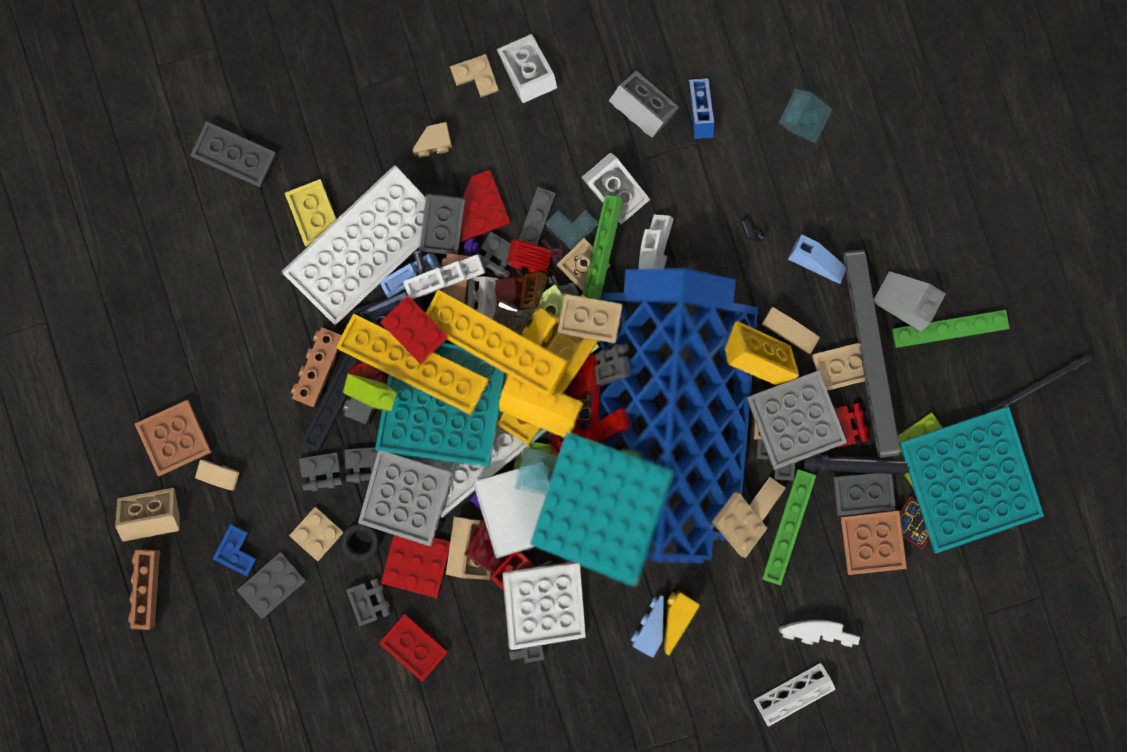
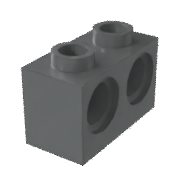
(359, 411)

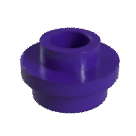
(471, 247)

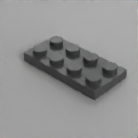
(233, 154)

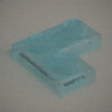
(570, 232)

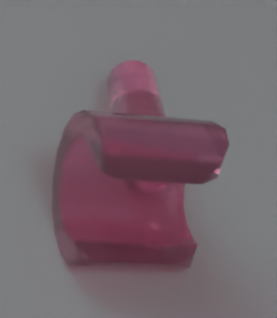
(555, 252)

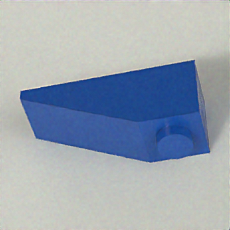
(701, 108)

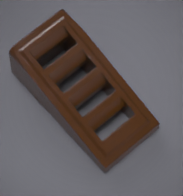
(532, 281)

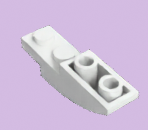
(654, 243)
(812, 629)

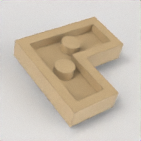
(478, 70)

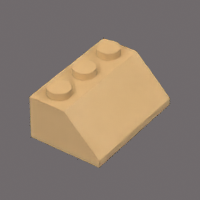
(147, 514)
(458, 563)

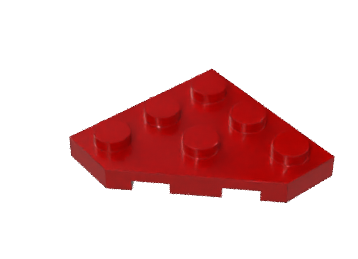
(482, 207)

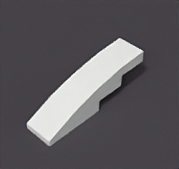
(444, 277)

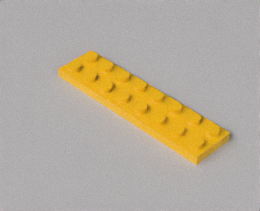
(497, 344)
(573, 350)
(434, 376)

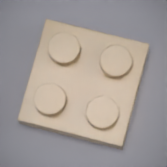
(316, 534)

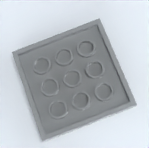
(796, 420)
(405, 497)

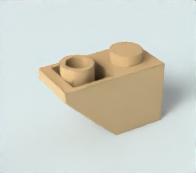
(433, 139)

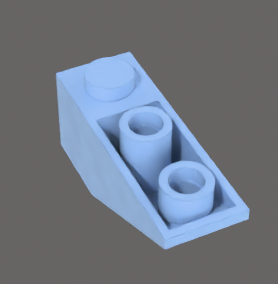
(817, 259)
(651, 632)

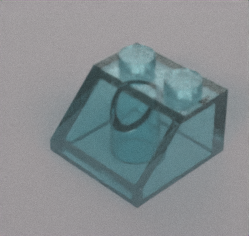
(805, 115)
(535, 471)

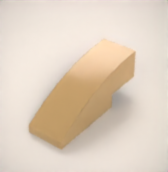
(790, 330)

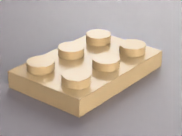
(590, 318)
(840, 366)
(739, 524)

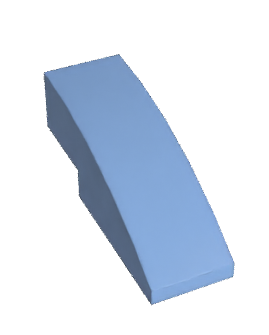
(394, 283)

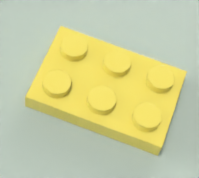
(311, 210)

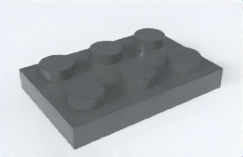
(441, 224)
(864, 493)
(271, 585)

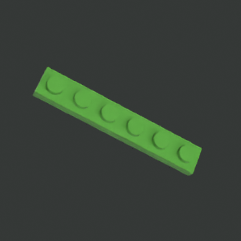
(602, 247)
(951, 329)
(788, 527)

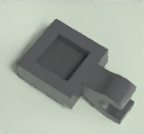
(529, 654)

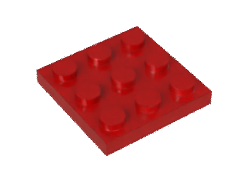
(416, 565)

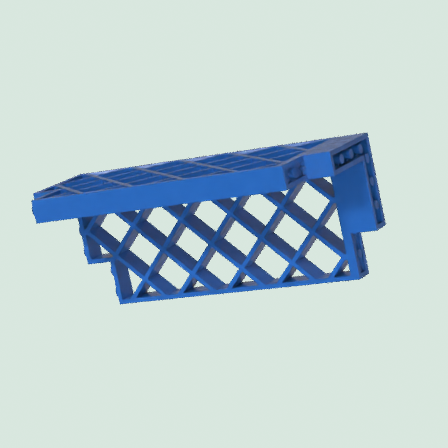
(676, 378)

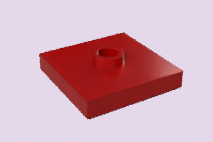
(584, 381)

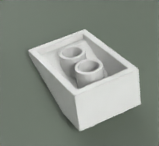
(527, 68)
(612, 179)

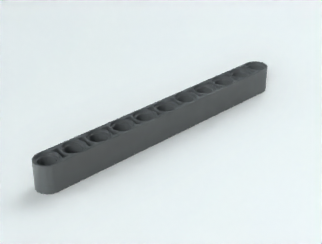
(871, 353)

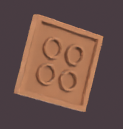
(173, 438)
(873, 542)

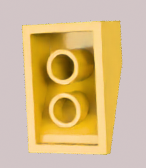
(679, 613)

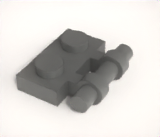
(498, 248)
(506, 315)
(612, 370)
(359, 459)
(320, 465)
(363, 605)

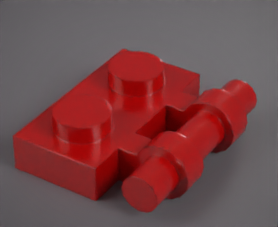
(845, 423)

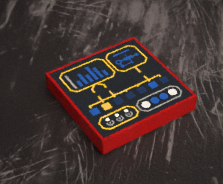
(589, 412)
(913, 524)

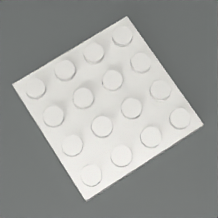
(544, 605)

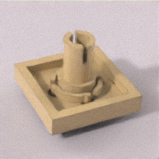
(569, 265)

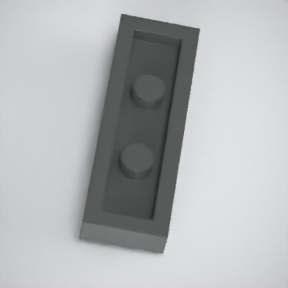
(537, 216)

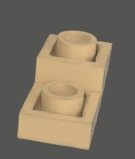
(217, 475)
(766, 498)

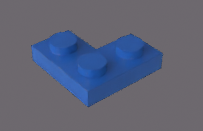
(230, 553)

